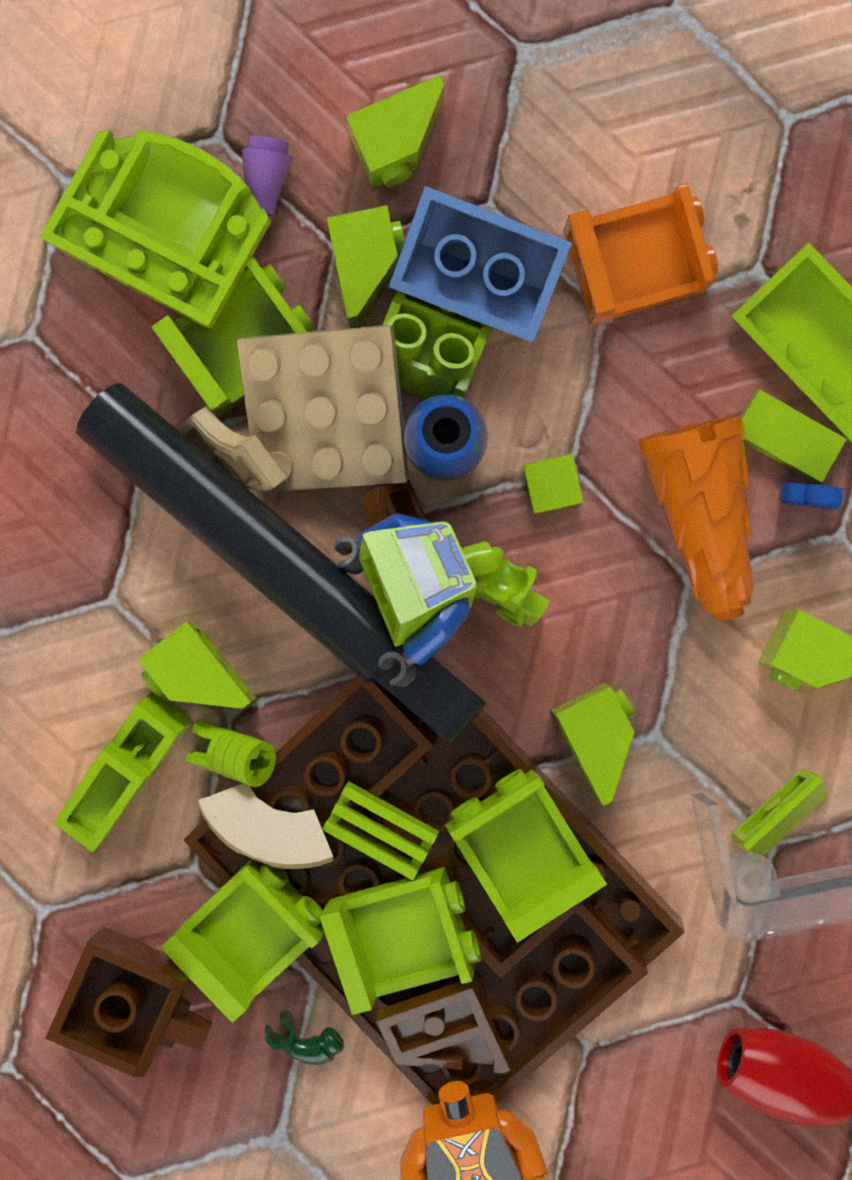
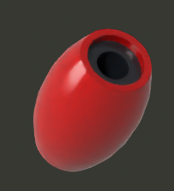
(785, 1076)

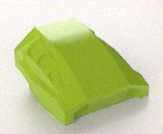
(434, 346)

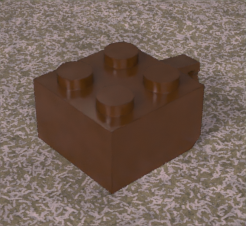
(125, 1005)

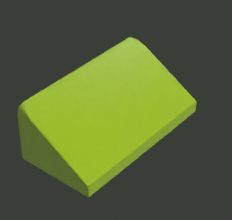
(781, 812)

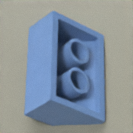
(479, 264)

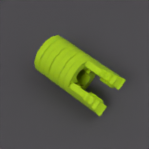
(233, 754)

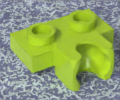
(511, 592)

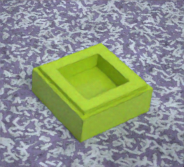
(552, 484)

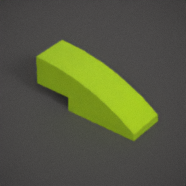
(122, 771)

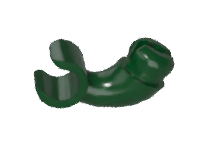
(312, 1050)

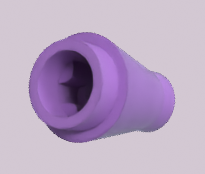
(265, 170)

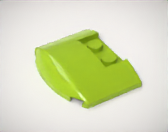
(160, 221)

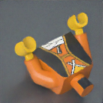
(471, 1141)

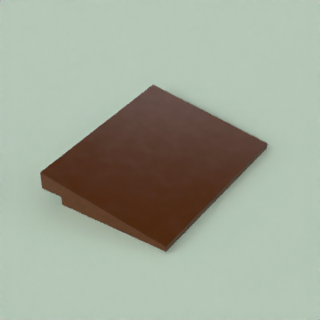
(533, 988)

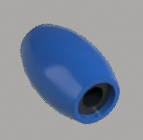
(445, 415)

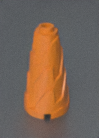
(702, 485)

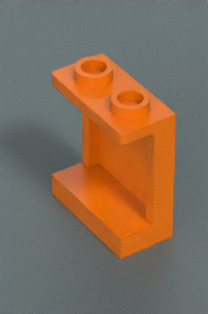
(641, 255)

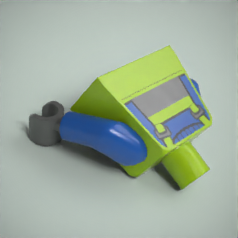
(418, 582)

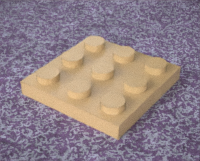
(327, 406)

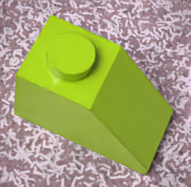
(396, 132)
(365, 257)
(807, 652)
(193, 670)
(598, 736)

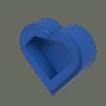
(812, 495)

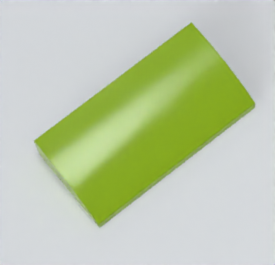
(807, 331)

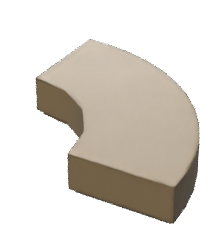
(234, 452)
(266, 833)

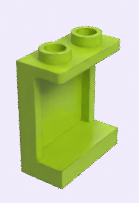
(212, 354)
(524, 853)
(245, 936)
(399, 937)

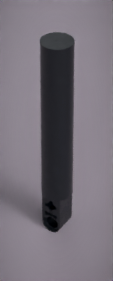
(267, 552)

